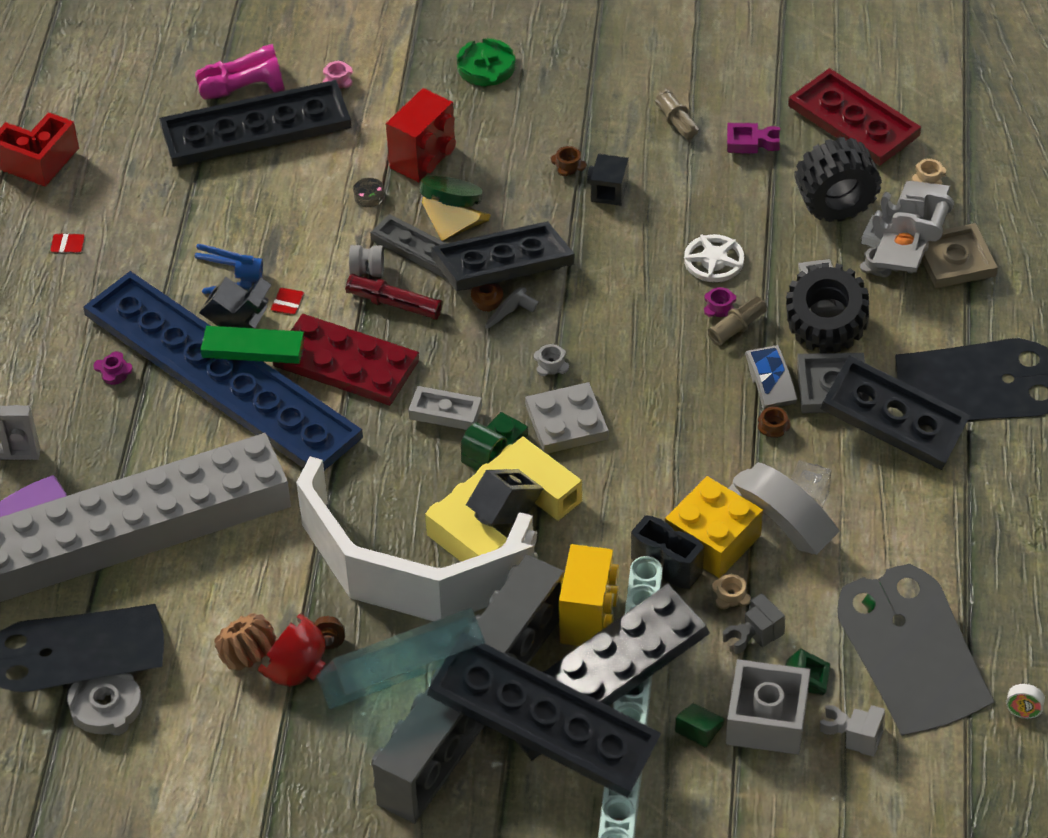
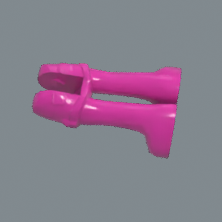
(223, 78)

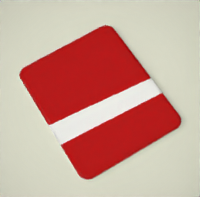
(67, 243)
(287, 301)

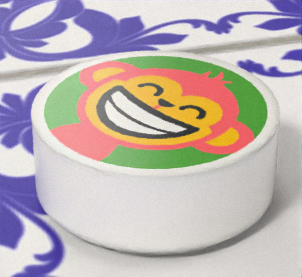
(1025, 701)

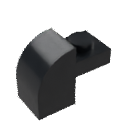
(235, 307)

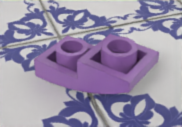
(32, 495)

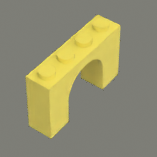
(465, 537)

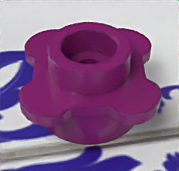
(719, 302)
(113, 368)

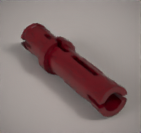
(380, 292)

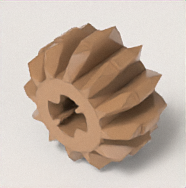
(245, 641)

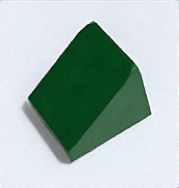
(818, 670)
(698, 724)

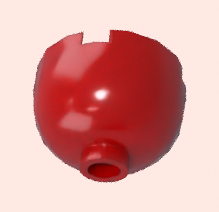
(296, 654)

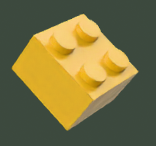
(720, 521)
(587, 593)

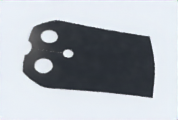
(972, 377)
(83, 647)

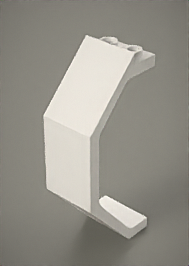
(403, 583)

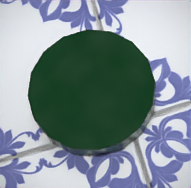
(450, 191)

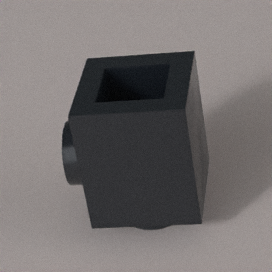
(608, 179)

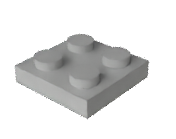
(566, 418)

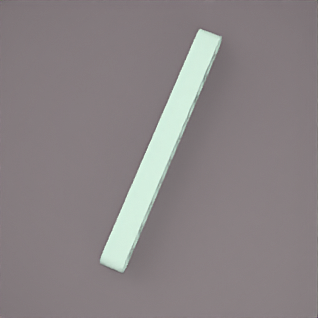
(644, 580)

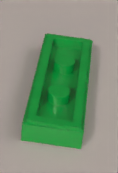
(252, 344)

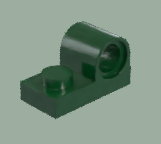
(484, 444)

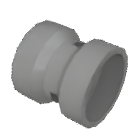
(359, 260)

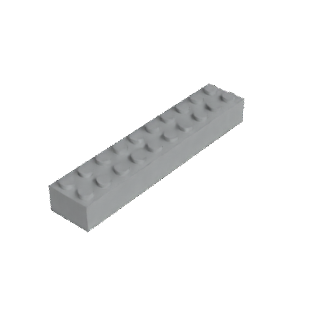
(139, 515)

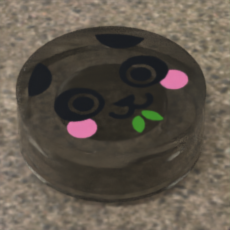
(368, 192)

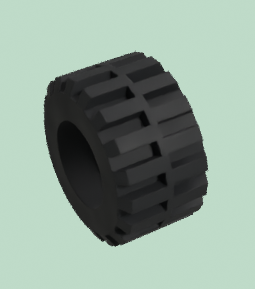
(838, 179)
(827, 284)

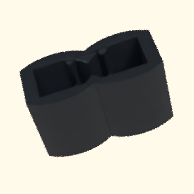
(675, 550)

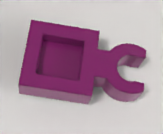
(747, 138)

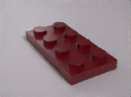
(854, 113)
(352, 360)

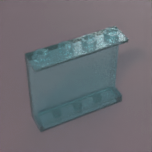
(398, 658)

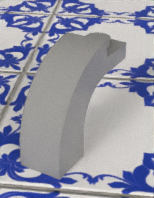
(787, 506)

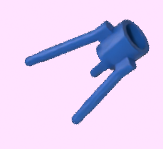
(247, 267)

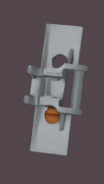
(910, 225)

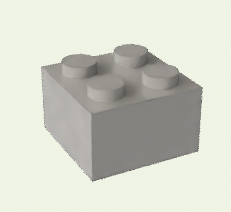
(767, 707)

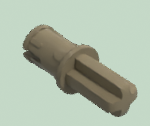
(676, 114)
(737, 320)

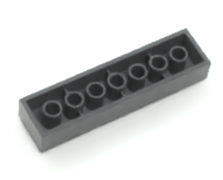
(436, 736)

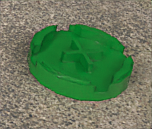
(486, 62)

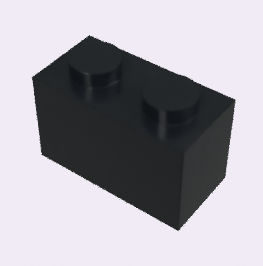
(503, 495)

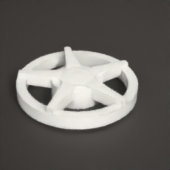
(714, 258)

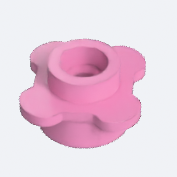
(340, 72)

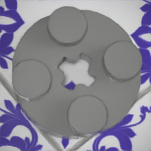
(107, 718)

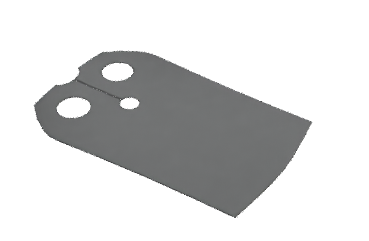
(918, 666)

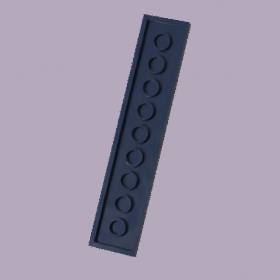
(242, 389)

